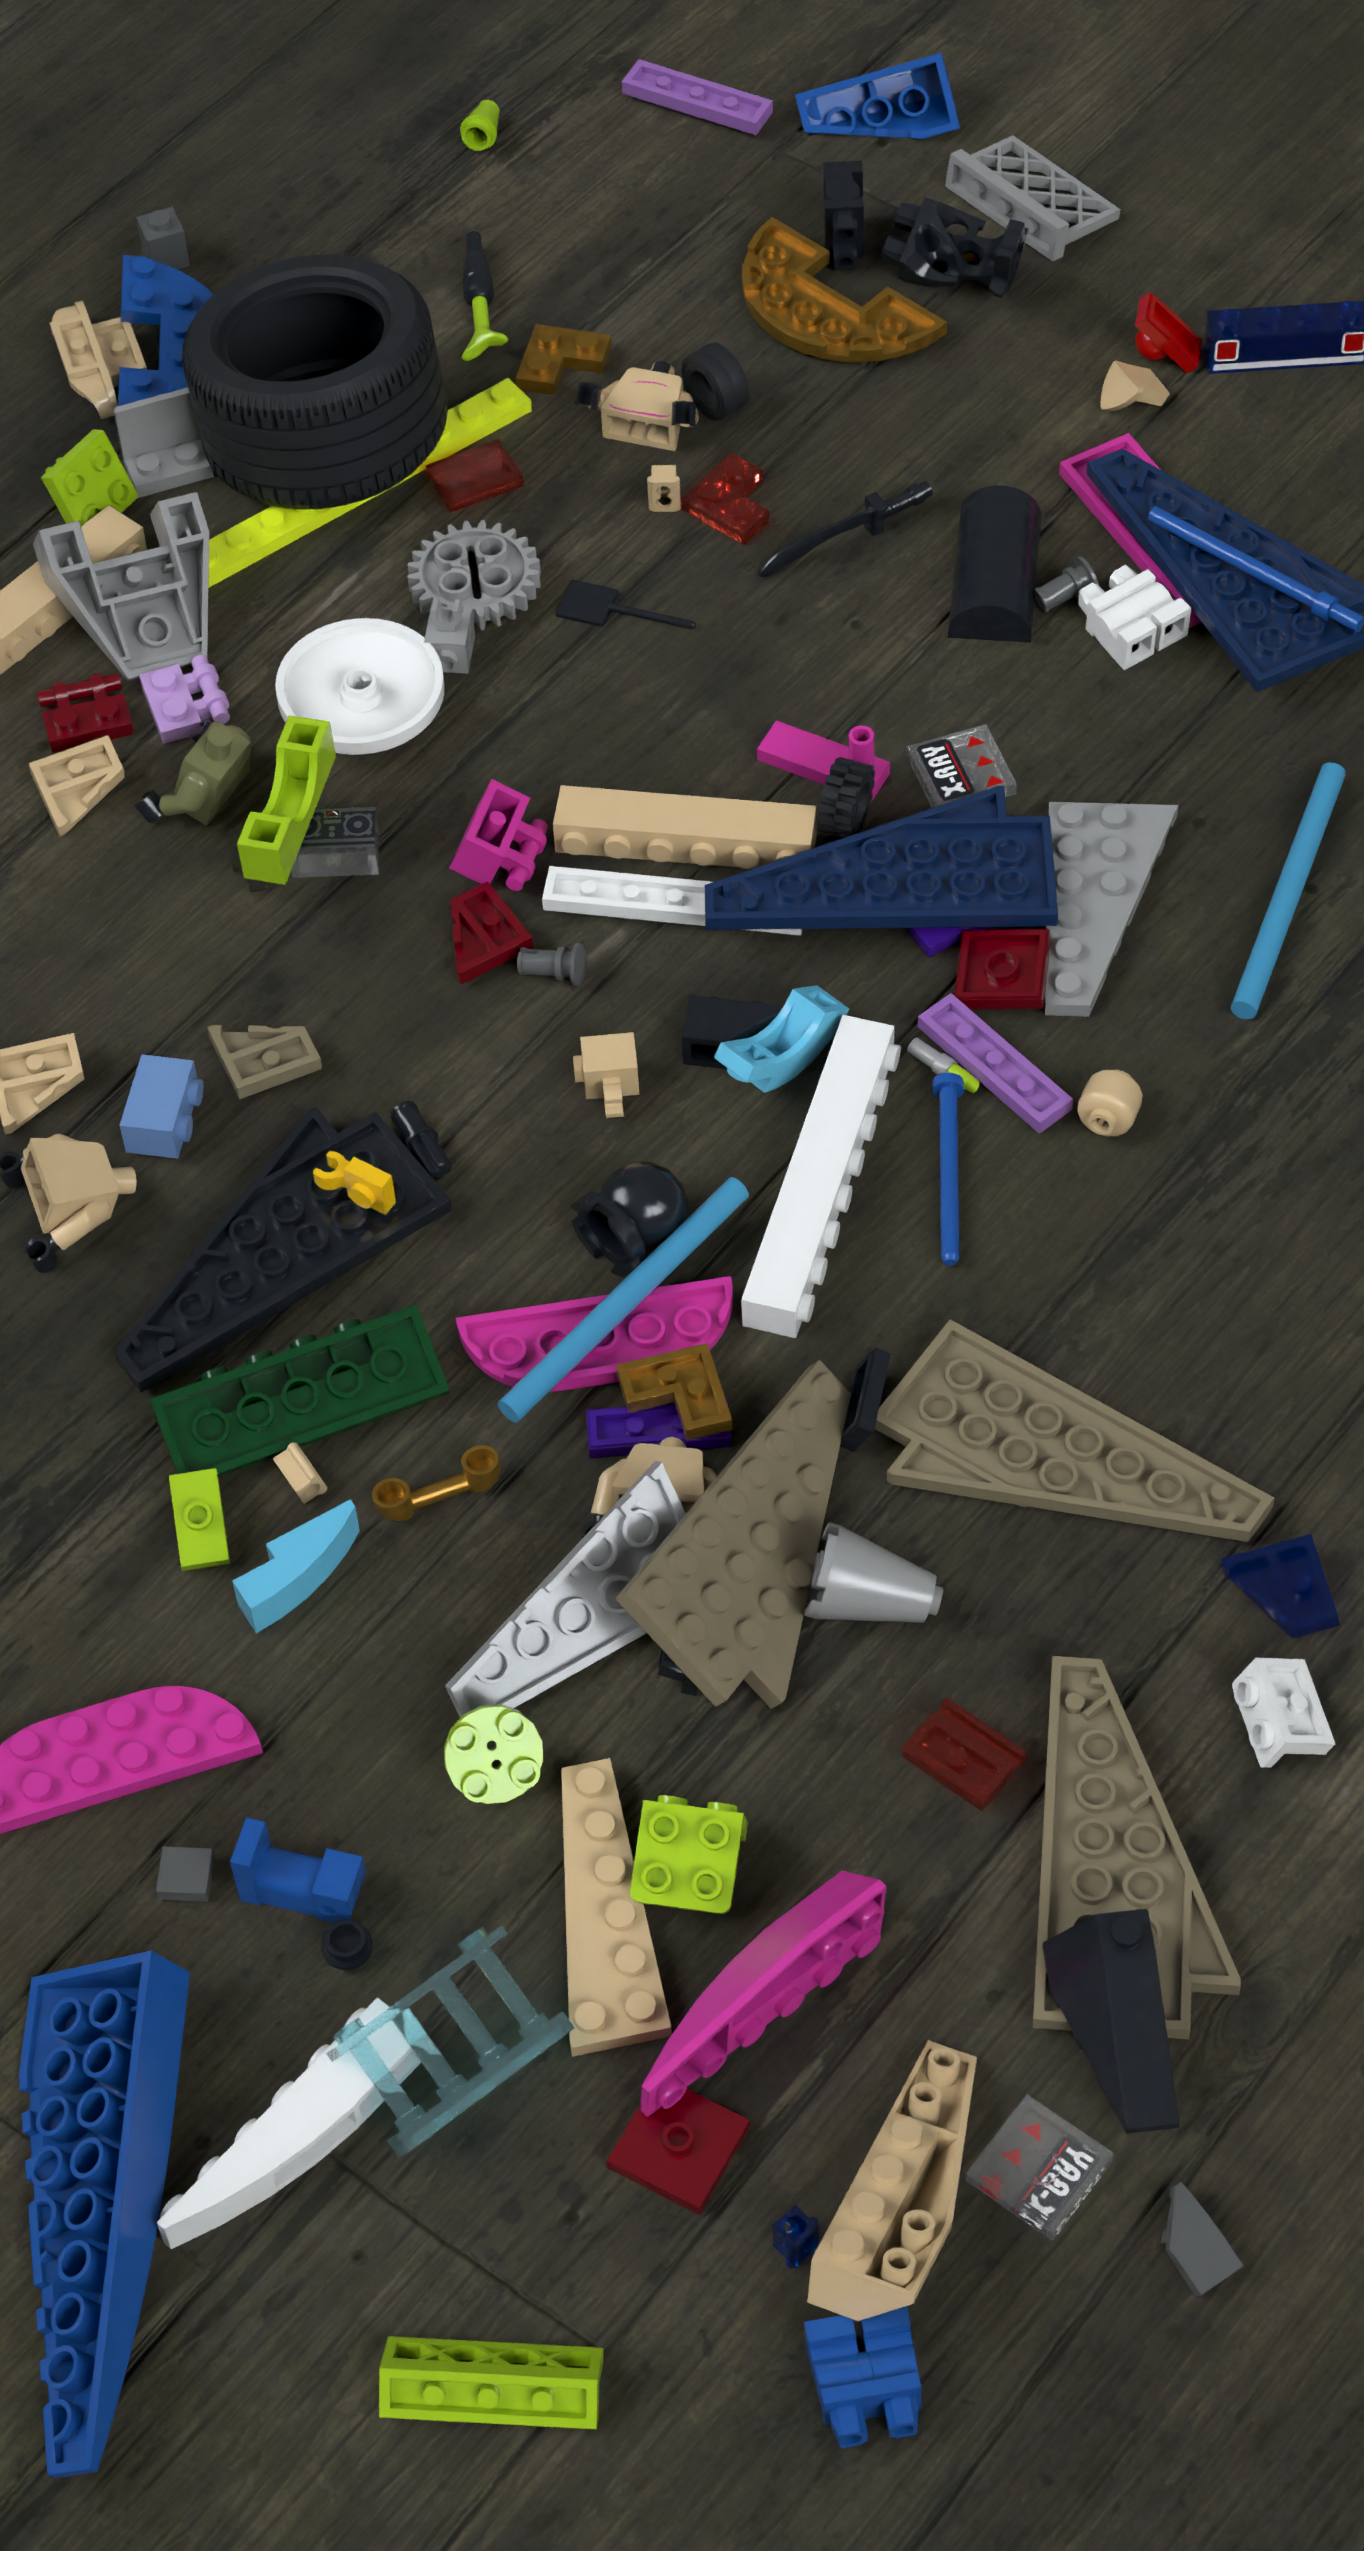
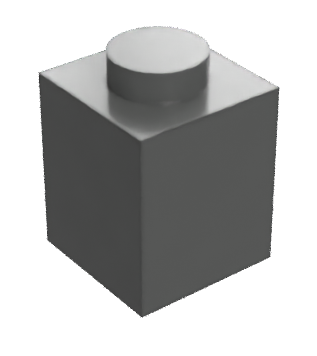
(163, 238)

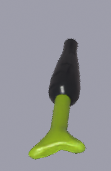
(479, 293)

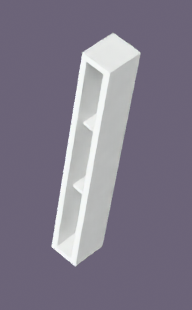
(819, 1177)

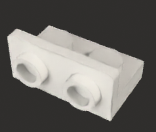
(1281, 1710)

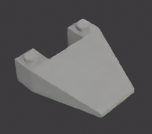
(143, 605)

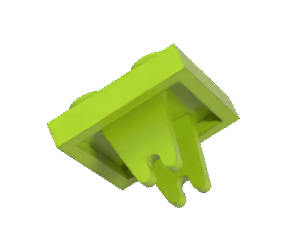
(89, 480)

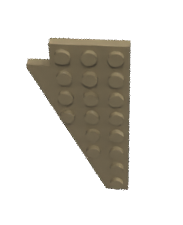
(739, 1565)

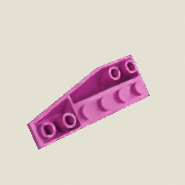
(768, 1981)

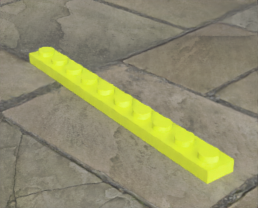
(281, 526)

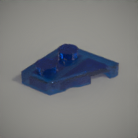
(1286, 1585)

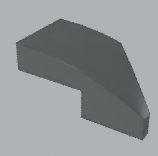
(1196, 2243)

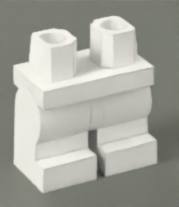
(1133, 613)

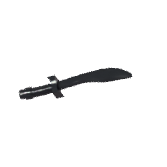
(872, 518)

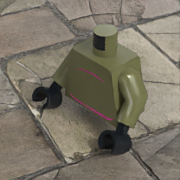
(206, 775)

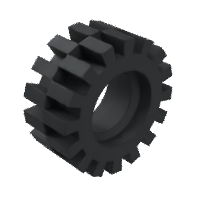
(846, 798)

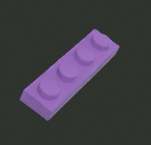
(697, 97)
(995, 1063)

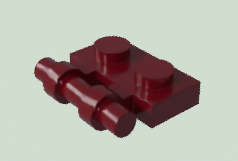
(85, 721)

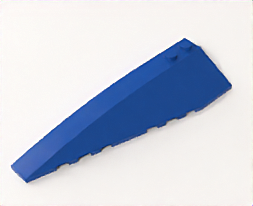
(100, 2127)

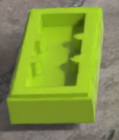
(199, 1519)

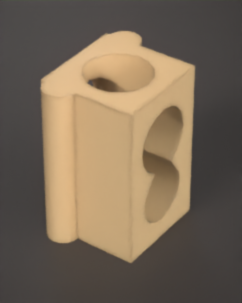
(664, 476)
(300, 1473)

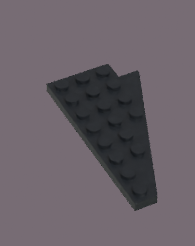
(280, 1245)

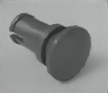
(1065, 586)
(556, 963)

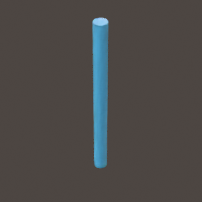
(1288, 891)
(622, 1300)

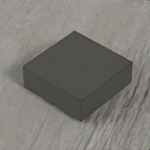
(185, 1874)

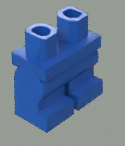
(865, 2383)

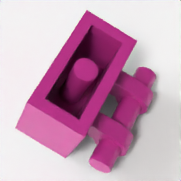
(490, 834)

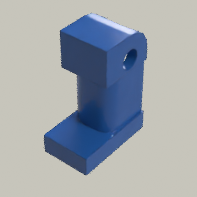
(295, 1880)

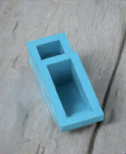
(296, 1566)

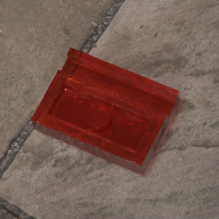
(474, 475)
(964, 1754)

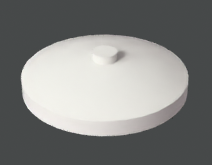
(366, 679)

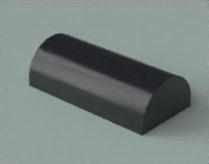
(995, 566)

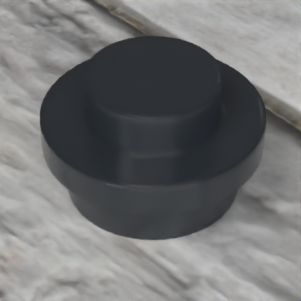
(346, 1945)

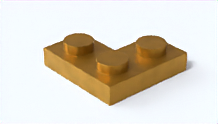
(560, 348)
(683, 1378)

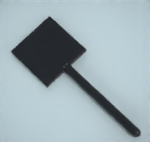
(592, 604)

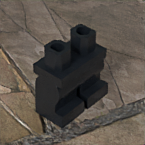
(843, 212)

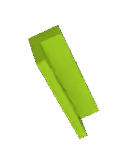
(491, 2385)

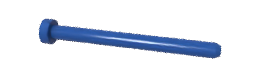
(949, 1088)

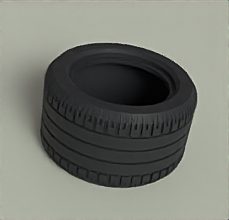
(315, 381)

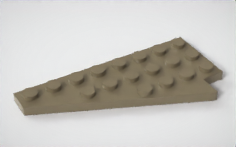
(1019, 1436)
(1117, 1848)

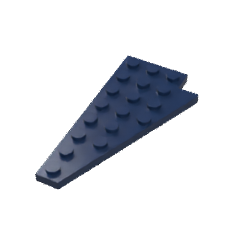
(1255, 624)
(922, 871)

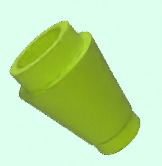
(480, 126)

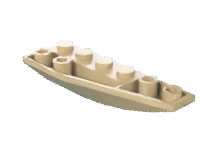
(901, 2196)

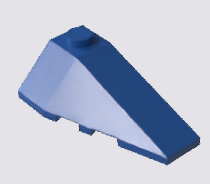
(891, 102)

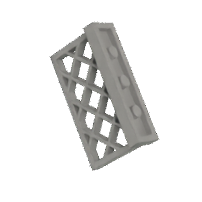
(1000, 200)

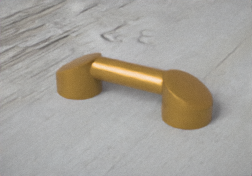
(480, 1471)

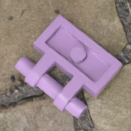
(171, 701)

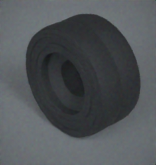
(715, 381)

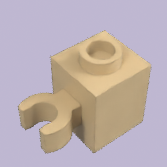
(608, 1069)

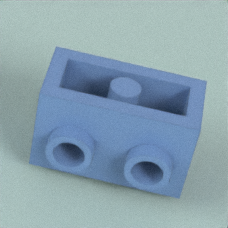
(161, 1106)

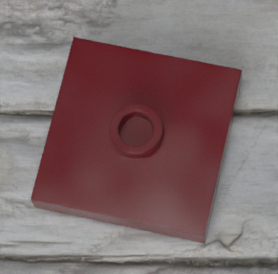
(1003, 968)
(680, 2149)

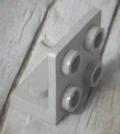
(161, 443)

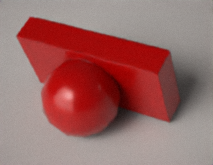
(1165, 335)

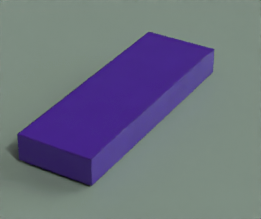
(616, 1431)

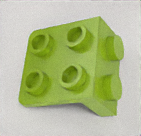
(687, 1855)

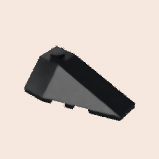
(1112, 1997)

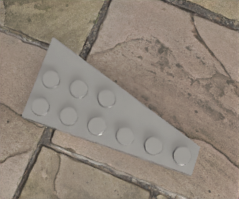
(1100, 875)
(575, 1609)

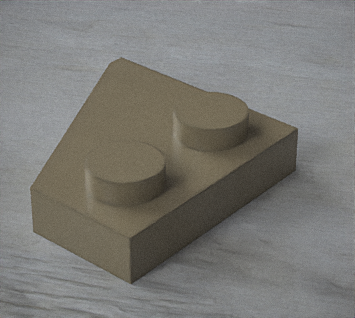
(264, 1056)

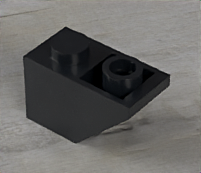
(720, 1020)

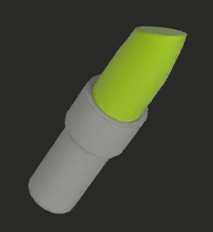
(941, 1063)

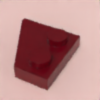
(484, 932)

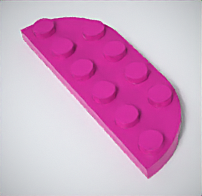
(667, 1320)
(117, 1751)

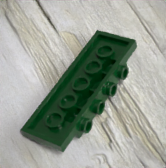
(300, 1394)

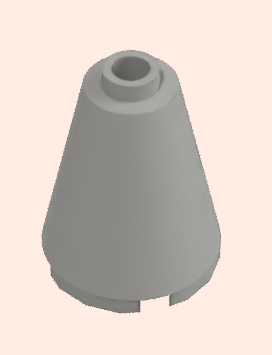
(868, 1582)

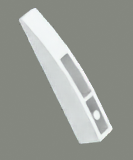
(290, 2136)

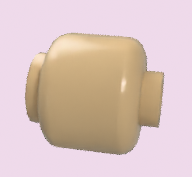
(1110, 1100)

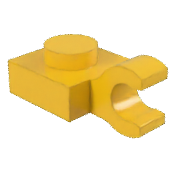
(364, 1183)

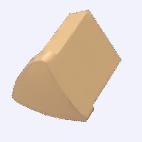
(1129, 384)

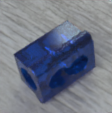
(799, 2239)

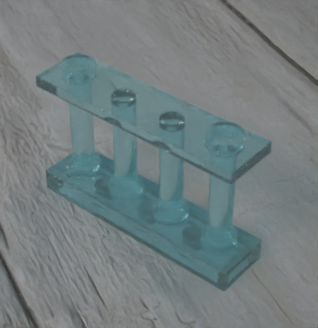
(495, 2059)

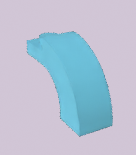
(787, 1043)

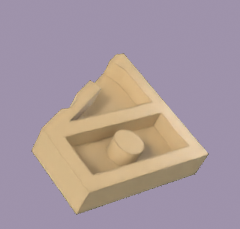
(76, 780)
(36, 1077)

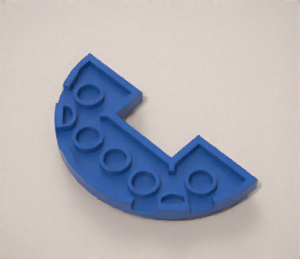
(161, 297)

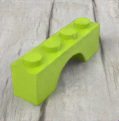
(302, 768)

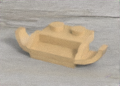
(95, 354)

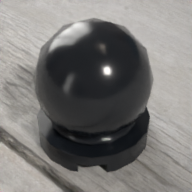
(631, 1214)

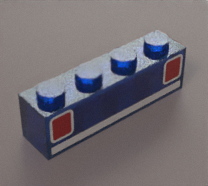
(1285, 337)

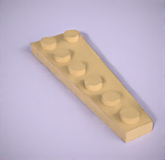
(610, 1951)

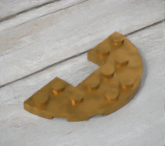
(816, 317)

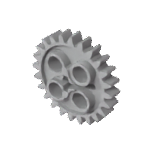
(505, 572)

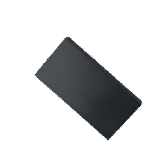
(865, 1399)

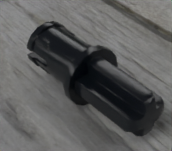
(420, 1139)

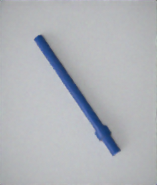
(1321, 604)

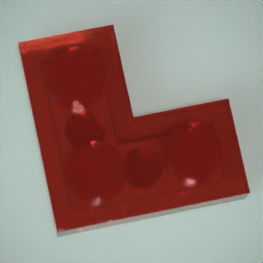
(722, 500)

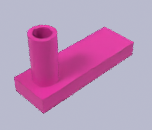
(813, 755)

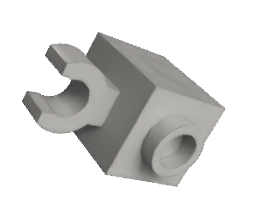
(451, 635)

